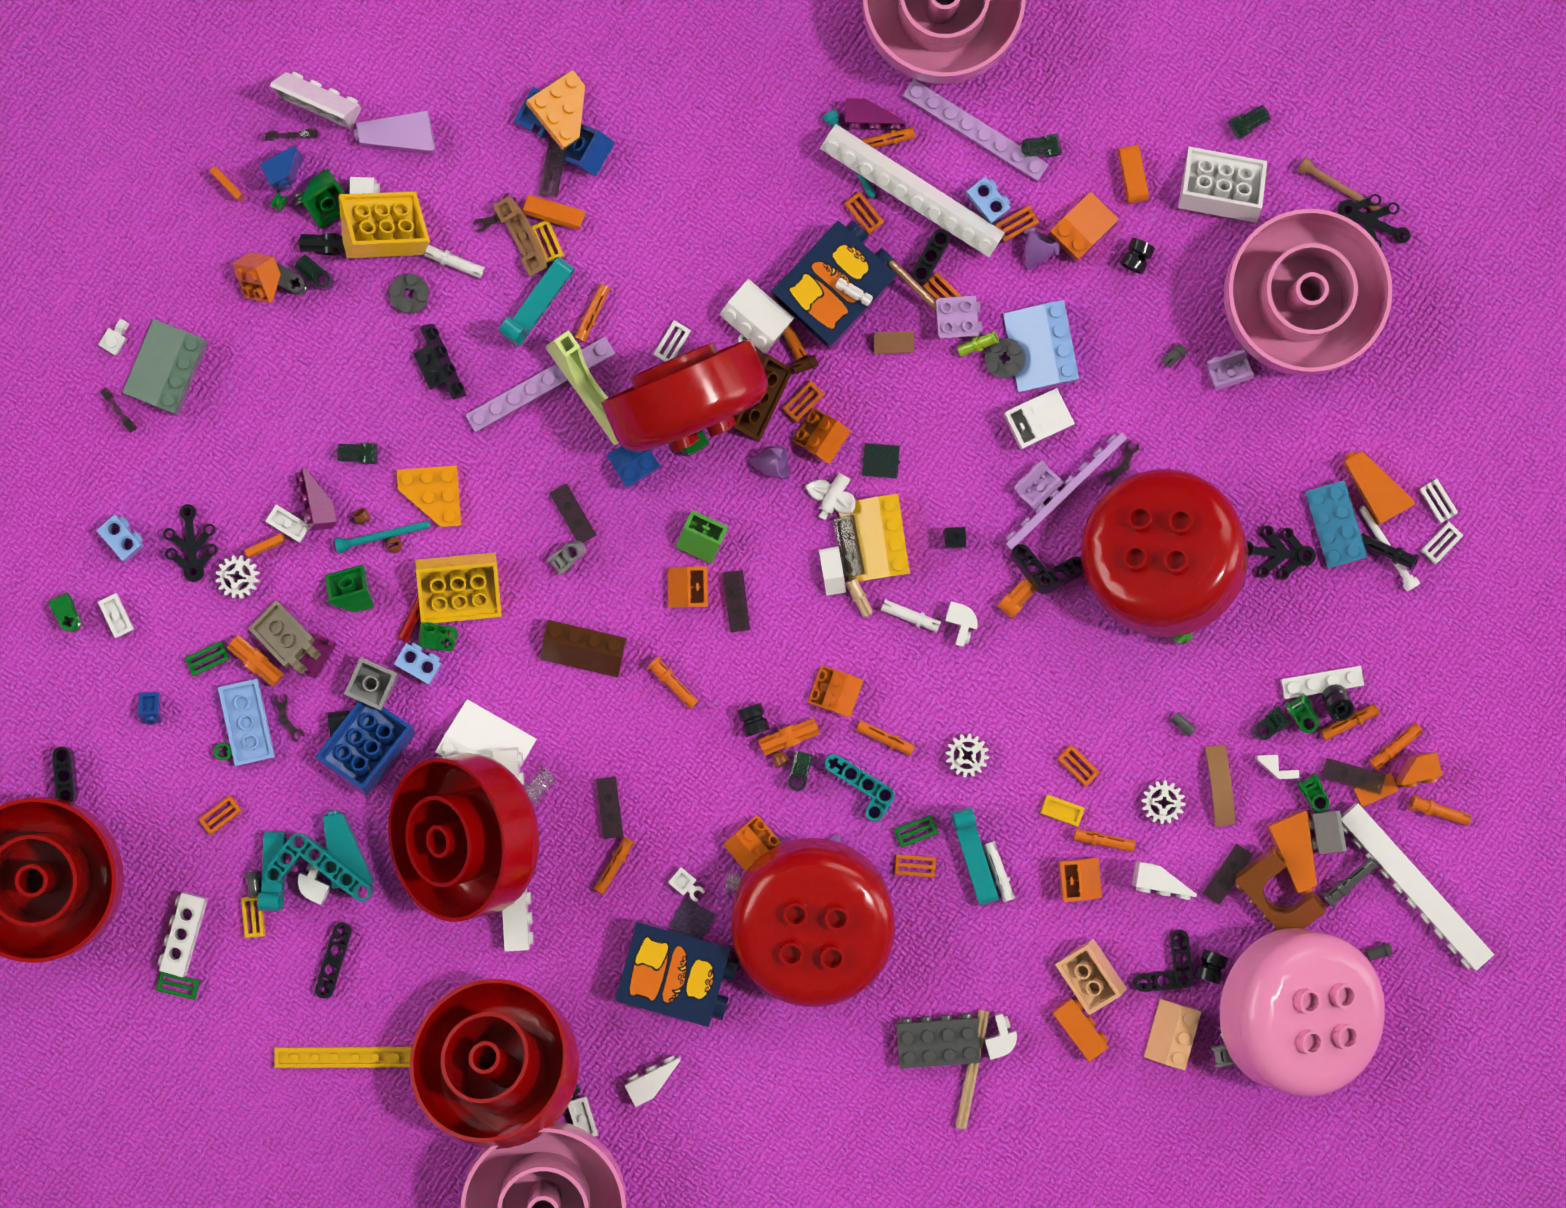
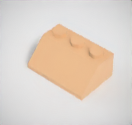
(1091, 976)
(1172, 1034)

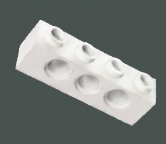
(197, 906)

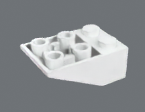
(1038, 418)
(1154, 877)

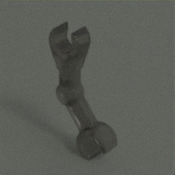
(310, 133)
(487, 222)
(128, 423)
(1124, 465)
(282, 707)

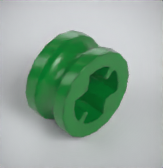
(279, 202)
(217, 751)

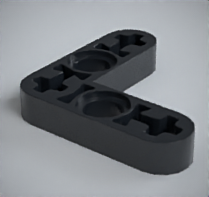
(1047, 576)
(1172, 974)

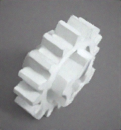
(236, 585)
(974, 749)
(1163, 793)

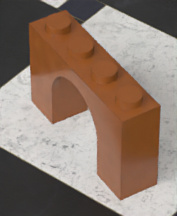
(1252, 882)

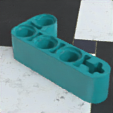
(857, 783)
(272, 895)

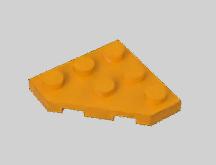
(560, 108)
(434, 492)

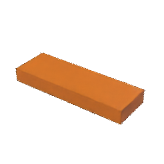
(554, 212)

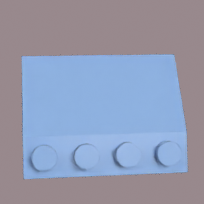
(1047, 345)

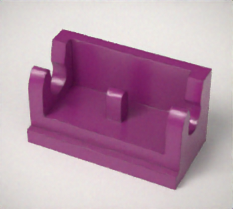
(325, 647)

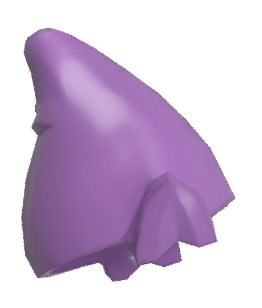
(1038, 248)
(772, 462)

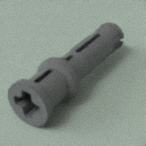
(1343, 887)

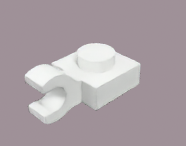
(114, 339)

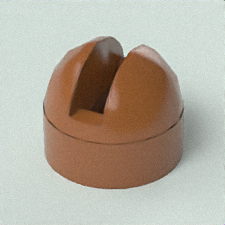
(361, 515)
(395, 549)
(780, 759)

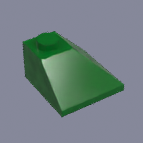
(322, 198)
(349, 589)

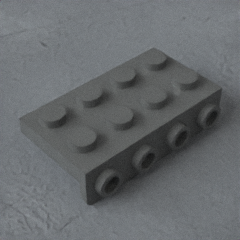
(938, 1041)

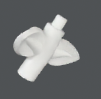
(832, 495)

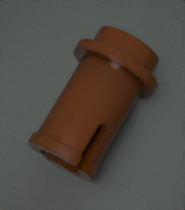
(805, 364)

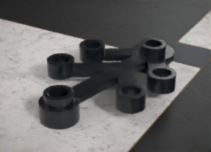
(1370, 219)
(191, 547)
(1280, 553)

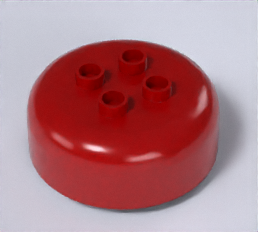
(687, 396)
(1164, 553)
(463, 836)
(55, 879)
(812, 922)
(493, 1062)

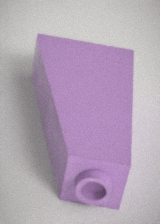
(401, 132)

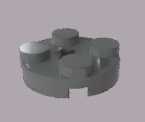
(407, 305)
(1012, 367)

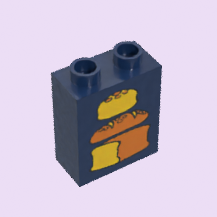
(811, 290)
(676, 974)

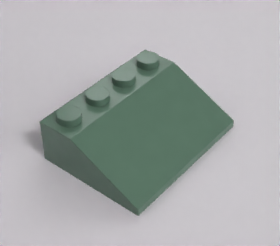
(165, 367)

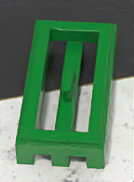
(192, 665)
(900, 837)
(188, 979)

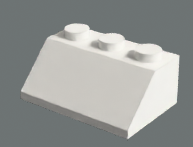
(756, 316)

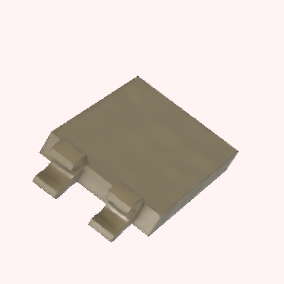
(284, 637)

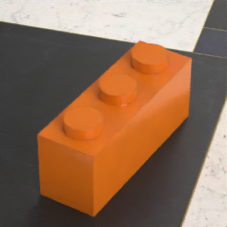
(1080, 1028)

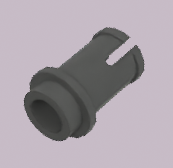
(1174, 355)
(1183, 724)
(253, 883)
(1379, 951)

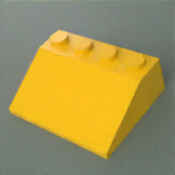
(382, 225)
(880, 537)
(458, 588)

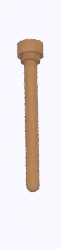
(1306, 166)
(913, 284)

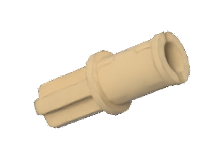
(859, 596)

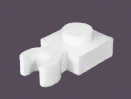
(683, 882)

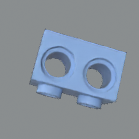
(983, 203)
(117, 541)
(416, 667)

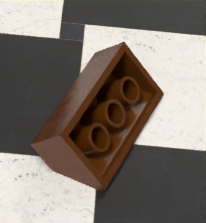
(755, 419)
(583, 648)

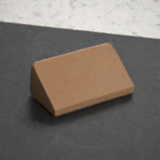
(893, 342)

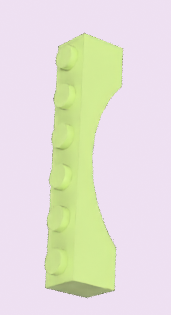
(570, 360)

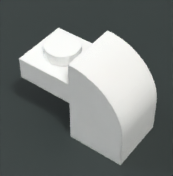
(965, 618)
(311, 886)
(1002, 1043)

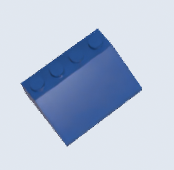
(365, 746)

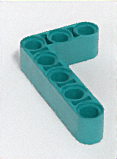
(534, 307)
(974, 855)
(320, 864)

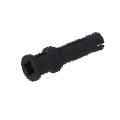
(1397, 555)

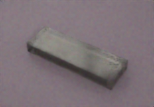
(552, 170)
(572, 513)
(849, 546)
(736, 601)
(1353, 776)
(609, 807)
(1226, 874)

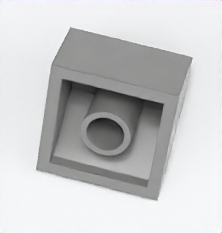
(371, 683)
(1327, 832)

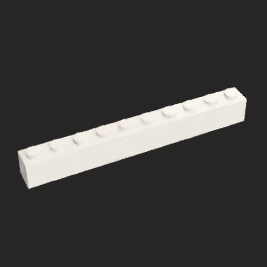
(912, 190)
(1416, 887)
(516, 916)

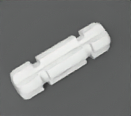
(853, 291)

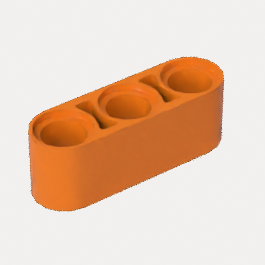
(1133, 174)

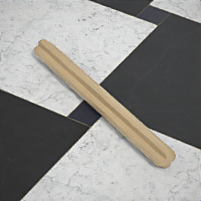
(971, 1075)

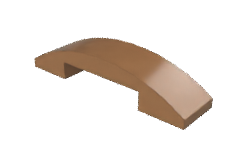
(523, 234)
(1220, 785)

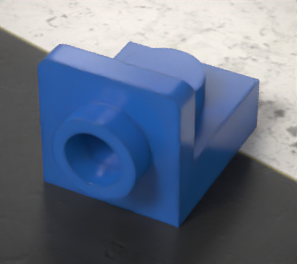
(149, 708)

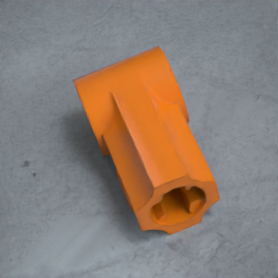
(1014, 601)

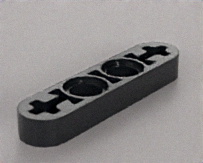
(337, 961)

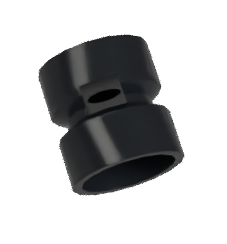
(1138, 254)
(1337, 702)
(753, 719)
(1211, 966)

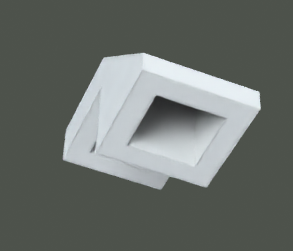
(832, 570)
(1270, 763)

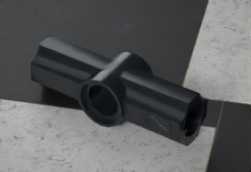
(325, 244)

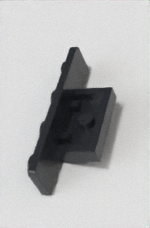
(436, 363)

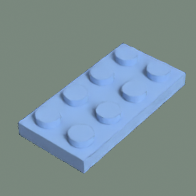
(246, 722)

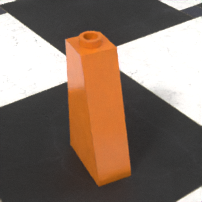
(1376, 488)
(1294, 843)

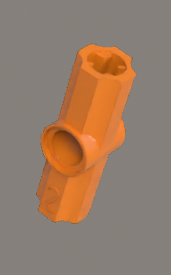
(255, 660)
(789, 736)

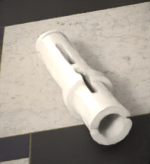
(456, 262)
(919, 619)
(999, 873)

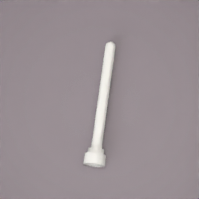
(1408, 580)

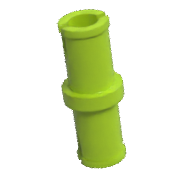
(978, 344)

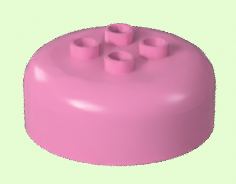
(943, 37)
(1308, 292)
(1302, 1012)
(552, 1171)

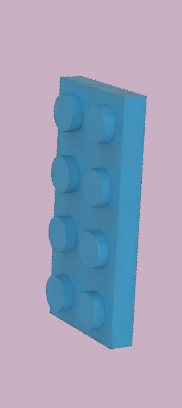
(1336, 524)

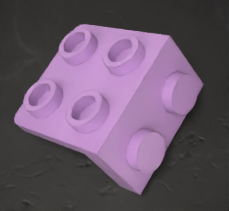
(958, 317)

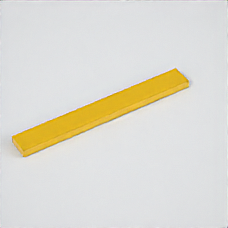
(342, 1057)

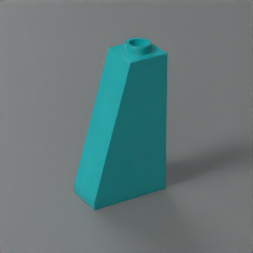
(344, 845)

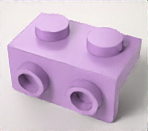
(1229, 369)
(1037, 485)

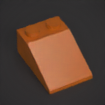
(1083, 226)

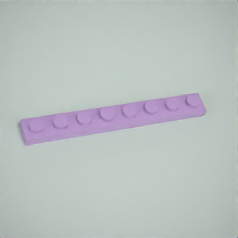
(974, 130)
(534, 388)
(1070, 484)

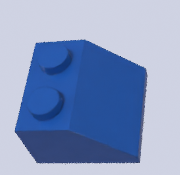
(589, 150)
(282, 168)
(633, 466)

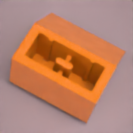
(257, 276)
(821, 435)
(688, 587)
(835, 691)
(1419, 768)
(751, 842)
(1079, 879)

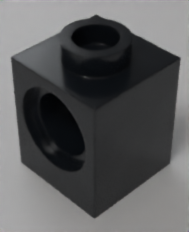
(955, 537)

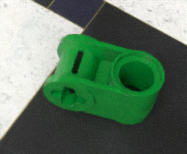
(63, 609)
(436, 637)
(1303, 712)
(1313, 792)

